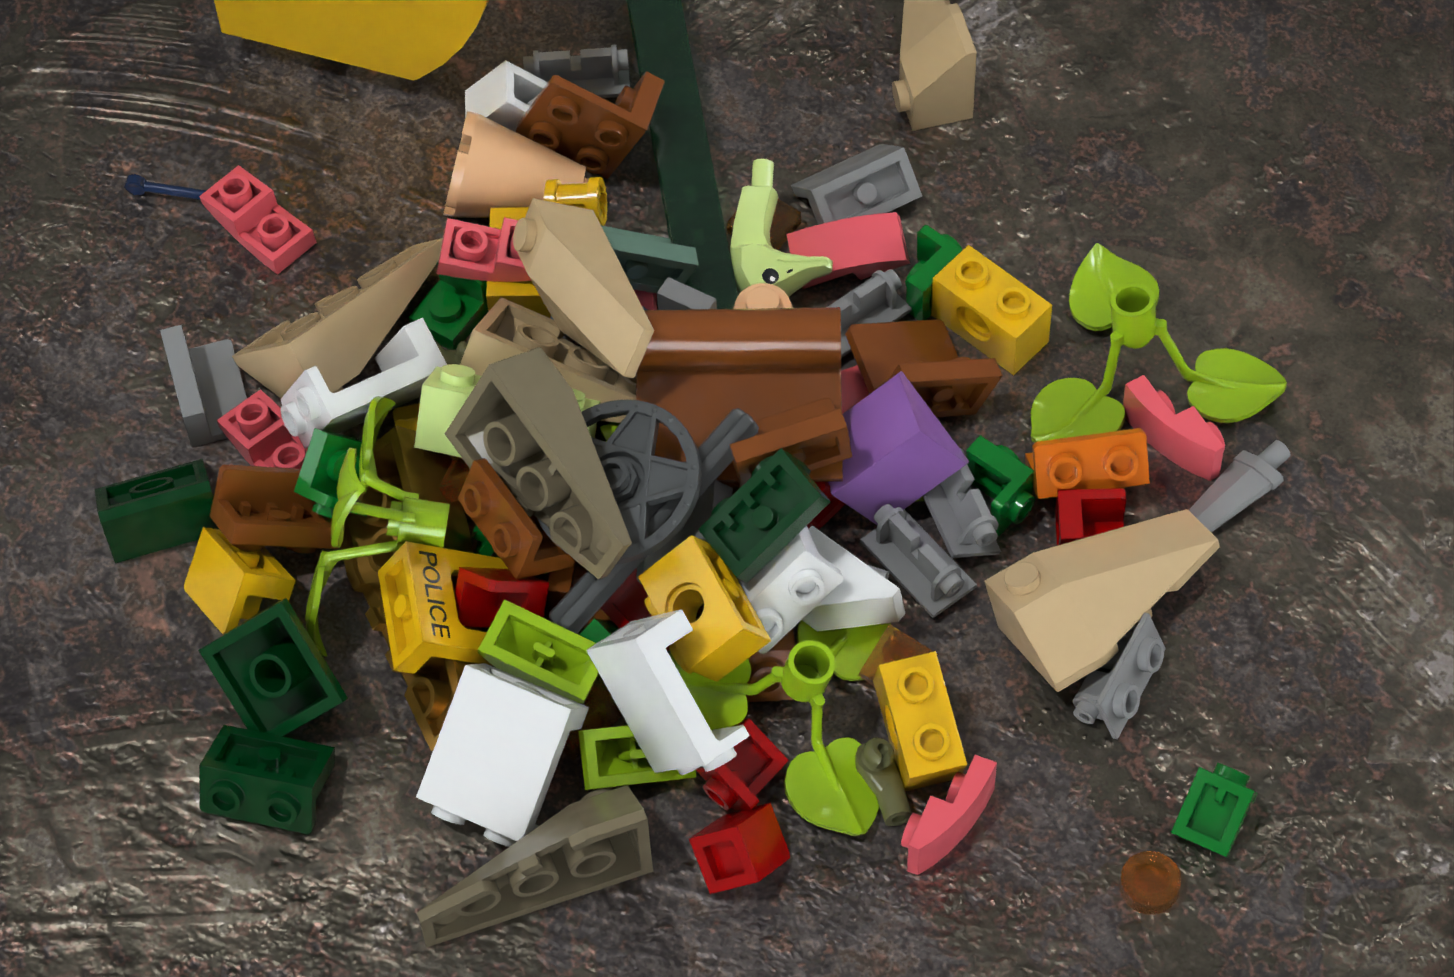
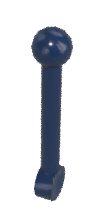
(139, 185)

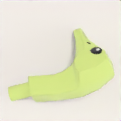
(750, 248)

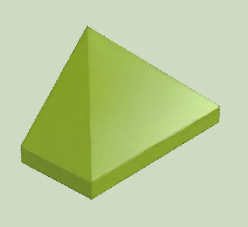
(539, 652)
(615, 759)

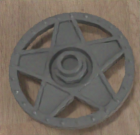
(640, 476)

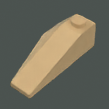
(935, 65)
(583, 283)
(515, 329)
(344, 330)
(1083, 596)

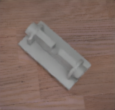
(596, 70)
(871, 303)
(963, 516)
(916, 560)
(1117, 694)

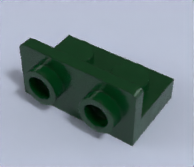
(764, 514)
(264, 778)

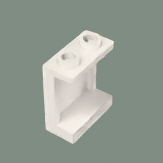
(404, 368)
(790, 586)
(657, 699)
(498, 752)

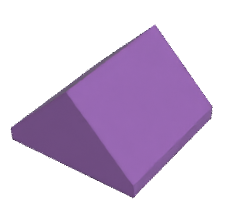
(895, 450)

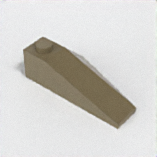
(540, 447)
(567, 856)

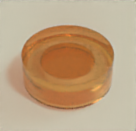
(1150, 882)

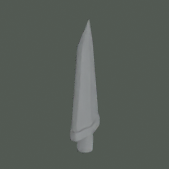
(1241, 485)

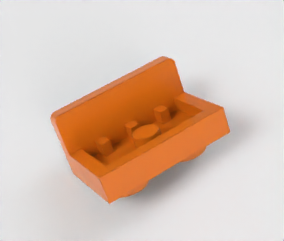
(1089, 462)

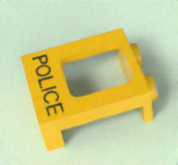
(423, 607)

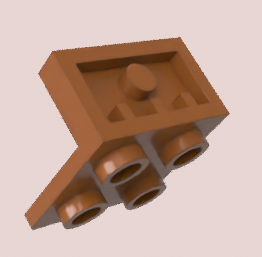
(587, 125)
(929, 362)

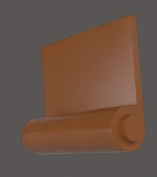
(741, 359)

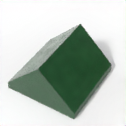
(155, 510)
(273, 671)

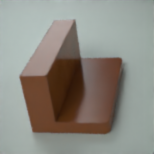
(809, 432)

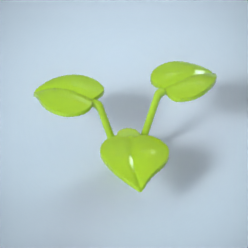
(1125, 296)
(408, 520)
(821, 782)

